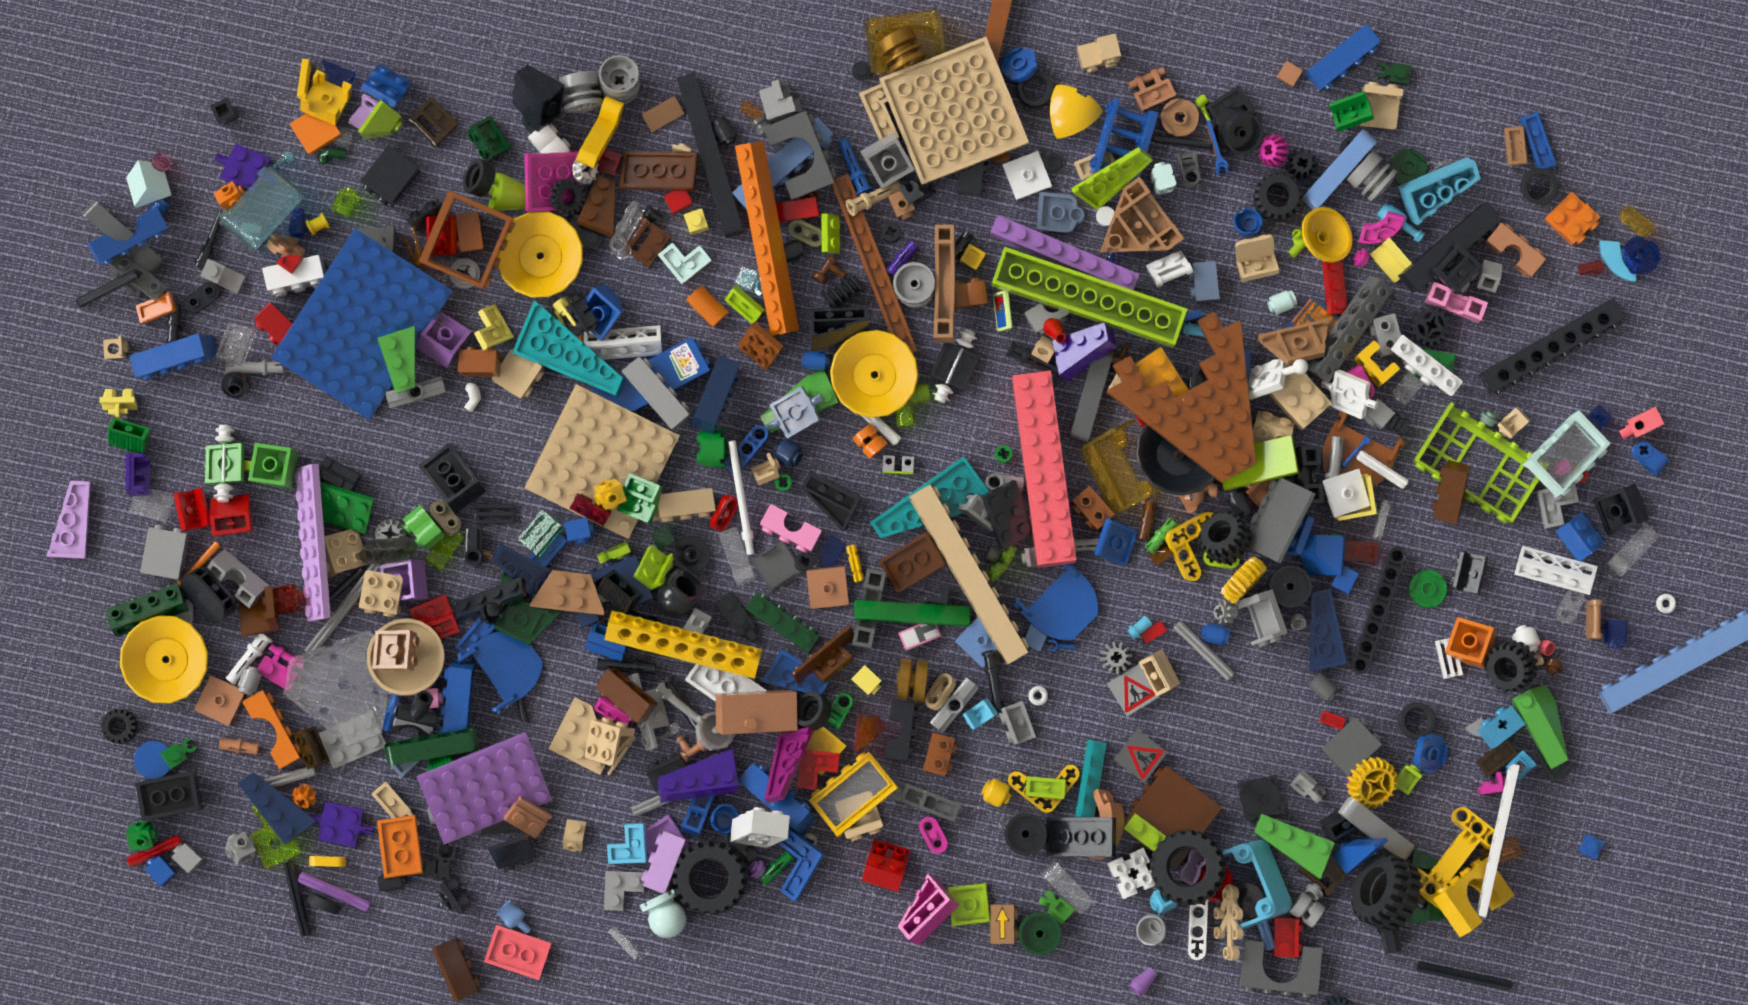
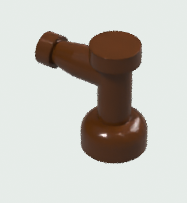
(830, 264)

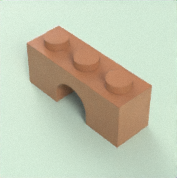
(1529, 258)

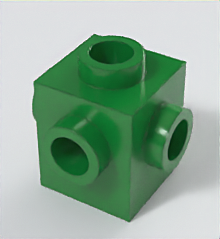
(141, 835)

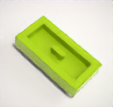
(830, 233)
(744, 304)
(1045, 787)
(1144, 832)

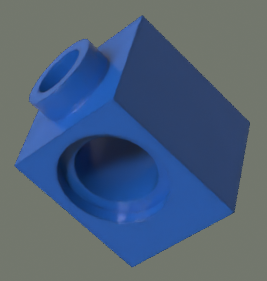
(160, 870)

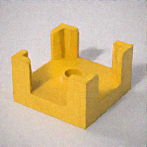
(325, 99)
(1372, 368)

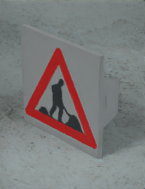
(1132, 690)

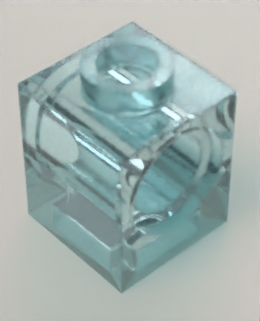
(749, 281)

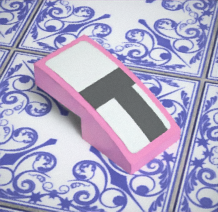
(918, 635)

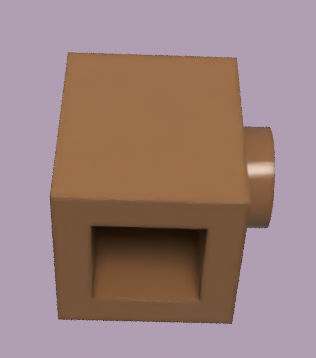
(900, 206)

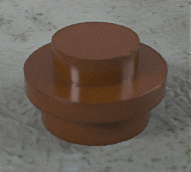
(1553, 666)

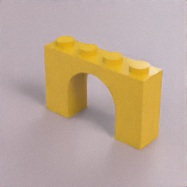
(1454, 899)

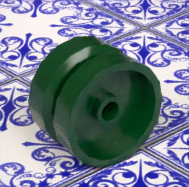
(1029, 927)

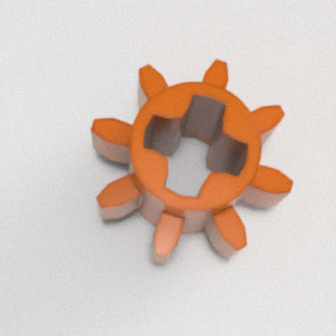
(304, 796)

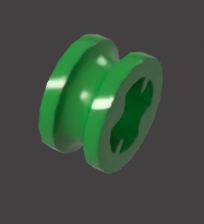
(999, 458)
(789, 482)

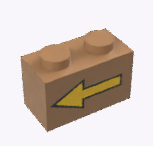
(1002, 923)

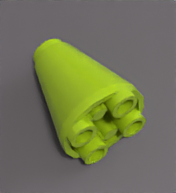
(507, 193)

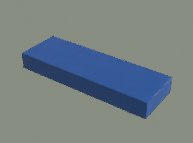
(1538, 141)

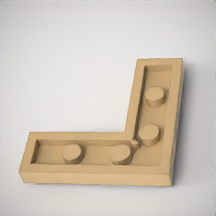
(874, 103)

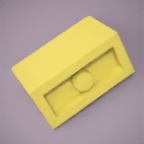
(1390, 259)

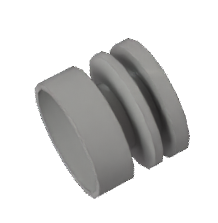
(619, 70)
(581, 95)
(1372, 176)

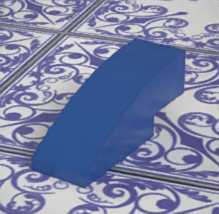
(696, 815)

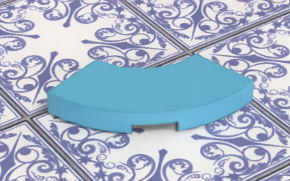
(1612, 257)

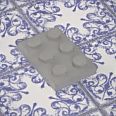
(340, 754)

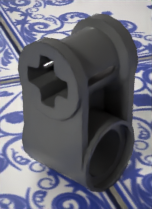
(1188, 165)

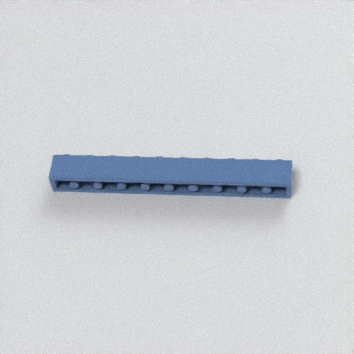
(1676, 663)

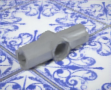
(428, 389)
(962, 695)

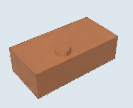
(756, 712)

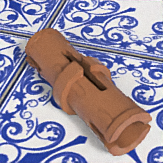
(238, 746)

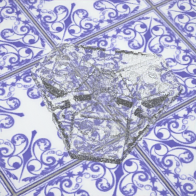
(315, 681)

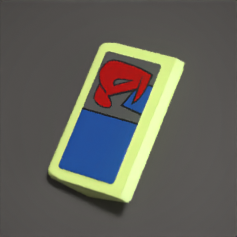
(1002, 311)

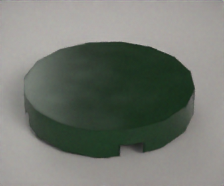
(1409, 165)

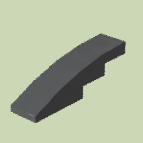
(925, 801)

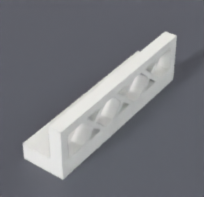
(624, 346)
(1555, 573)

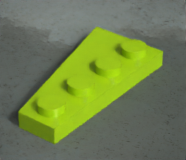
(1109, 181)

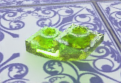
(998, 570)

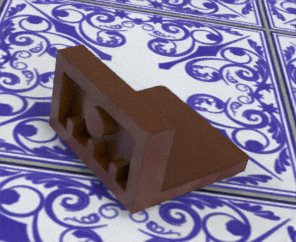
(261, 616)

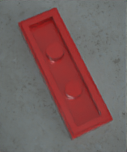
(797, 209)

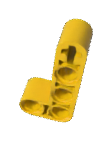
(601, 132)

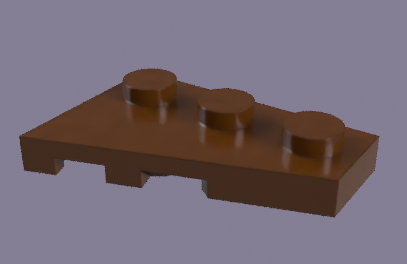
(599, 207)

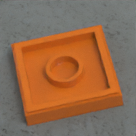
(314, 133)

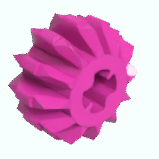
(1273, 150)

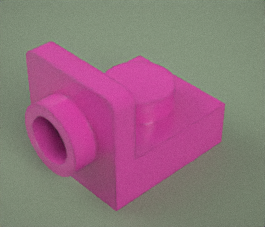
(1489, 787)

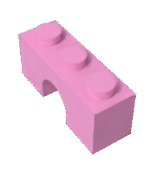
(1460, 305)
(774, 523)

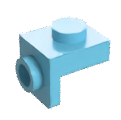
(980, 713)

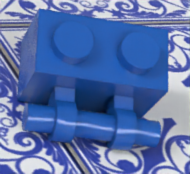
(1580, 536)

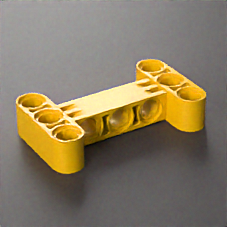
(1456, 853)

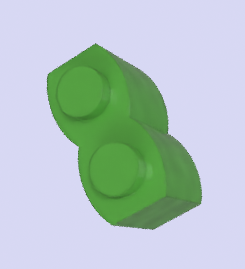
(423, 527)

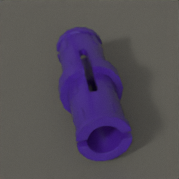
(911, 248)

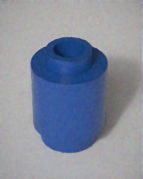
(815, 360)
(1215, 633)

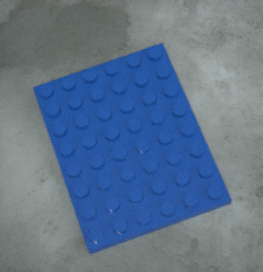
(354, 304)

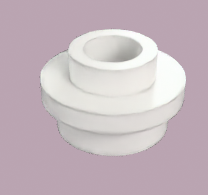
(1672, 603)
(1033, 700)

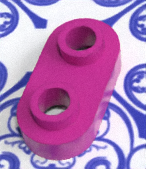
(932, 835)

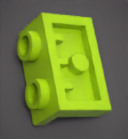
(653, 568)

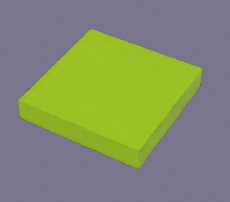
(972, 903)

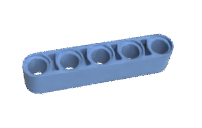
(1339, 169)

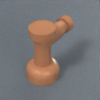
(687, 751)

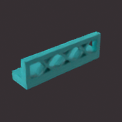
(1090, 778)

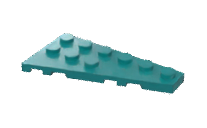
(557, 348)
(952, 484)

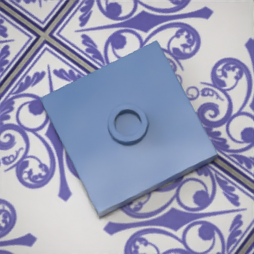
(975, 640)

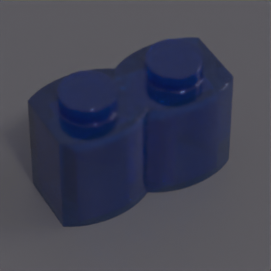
(1615, 634)

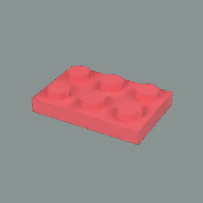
(517, 952)

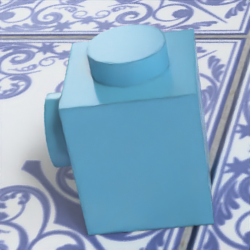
(1161, 903)

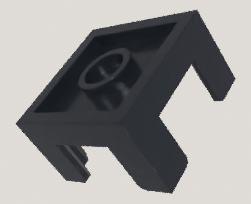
(1260, 797)

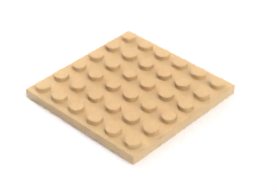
(954, 110)
(597, 444)

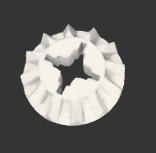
(581, 176)

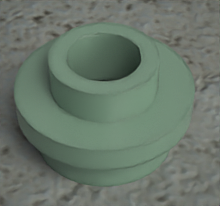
(1489, 418)

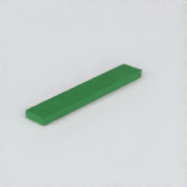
(911, 613)

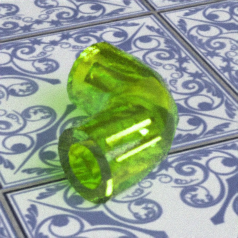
(905, 415)

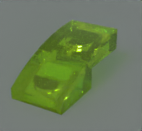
(444, 551)

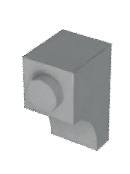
(223, 276)

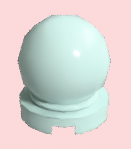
(665, 915)

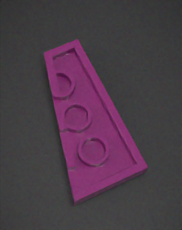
(786, 759)

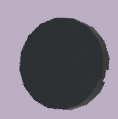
(1248, 897)

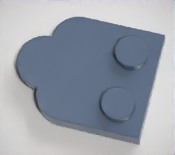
(1058, 213)

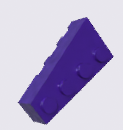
(702, 779)

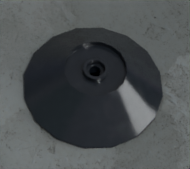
(1164, 469)

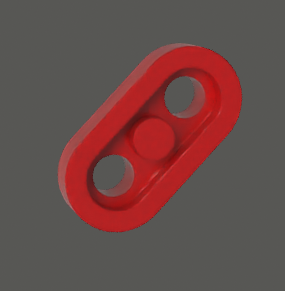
(724, 513)

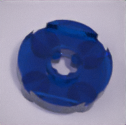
(1633, 262)

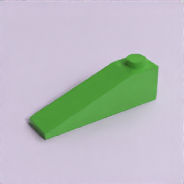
(813, 384)

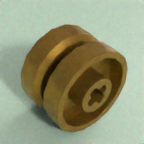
(911, 679)

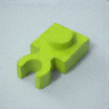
(614, 552)

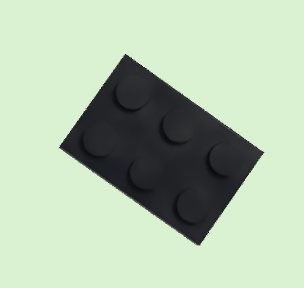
(1007, 514)

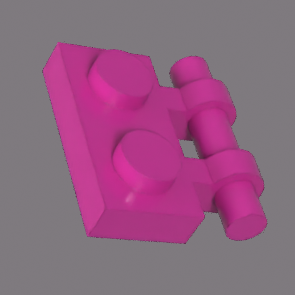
(272, 669)

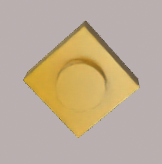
(972, 257)

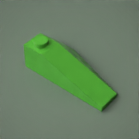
(1542, 721)

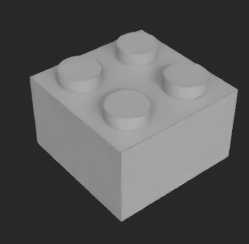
(887, 160)

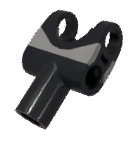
(415, 715)

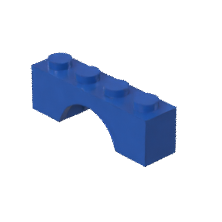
(148, 225)

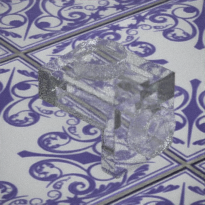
(1407, 388)

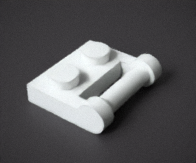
(1169, 268)

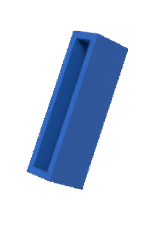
(1343, 57)

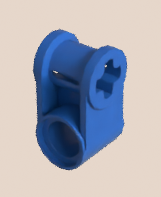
(1652, 459)

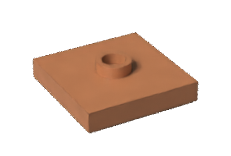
(827, 587)
(219, 700)

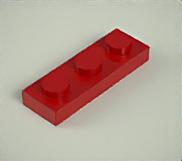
(1334, 287)

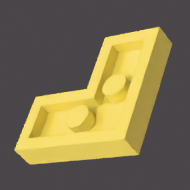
(496, 328)

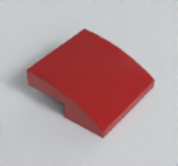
(437, 615)

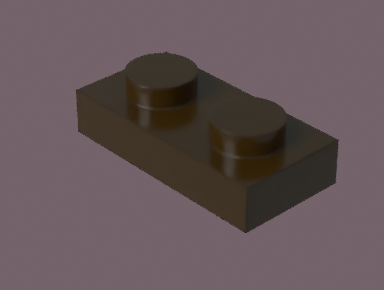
(1496, 758)

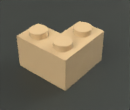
(1099, 53)

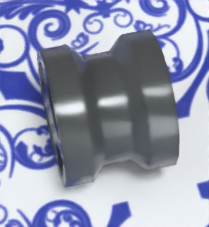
(759, 123)

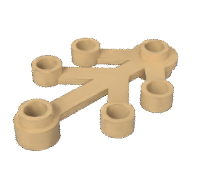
(1234, 912)

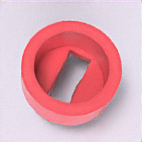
(1546, 647)

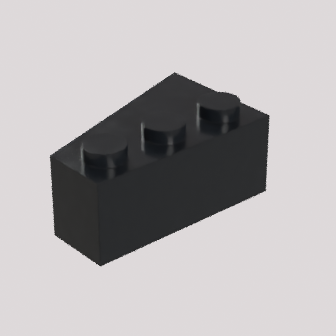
(832, 498)

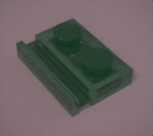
(540, 533)

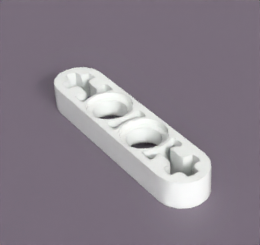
(1193, 922)

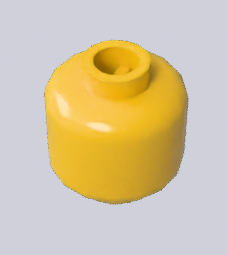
(996, 792)

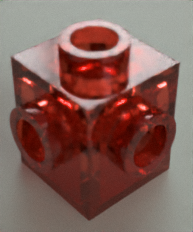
(288, 599)

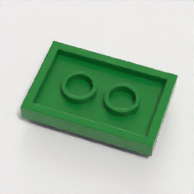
(346, 508)

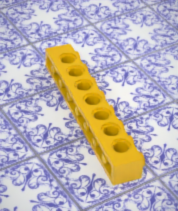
(683, 644)

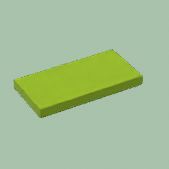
(1273, 460)

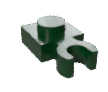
(1398, 73)

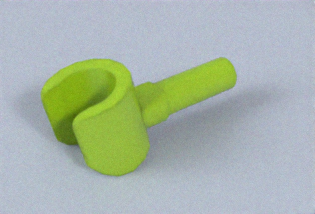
(1201, 101)

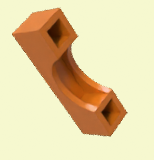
(285, 750)

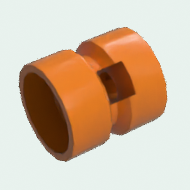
(874, 446)

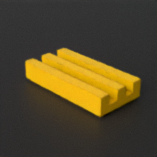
(304, 78)

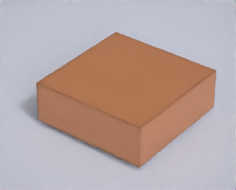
(1289, 74)

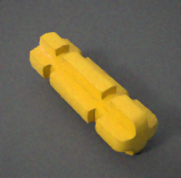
(855, 563)

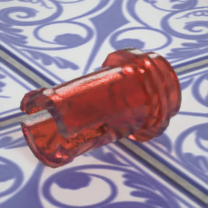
(1590, 268)

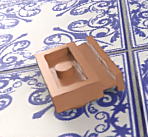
(527, 817)

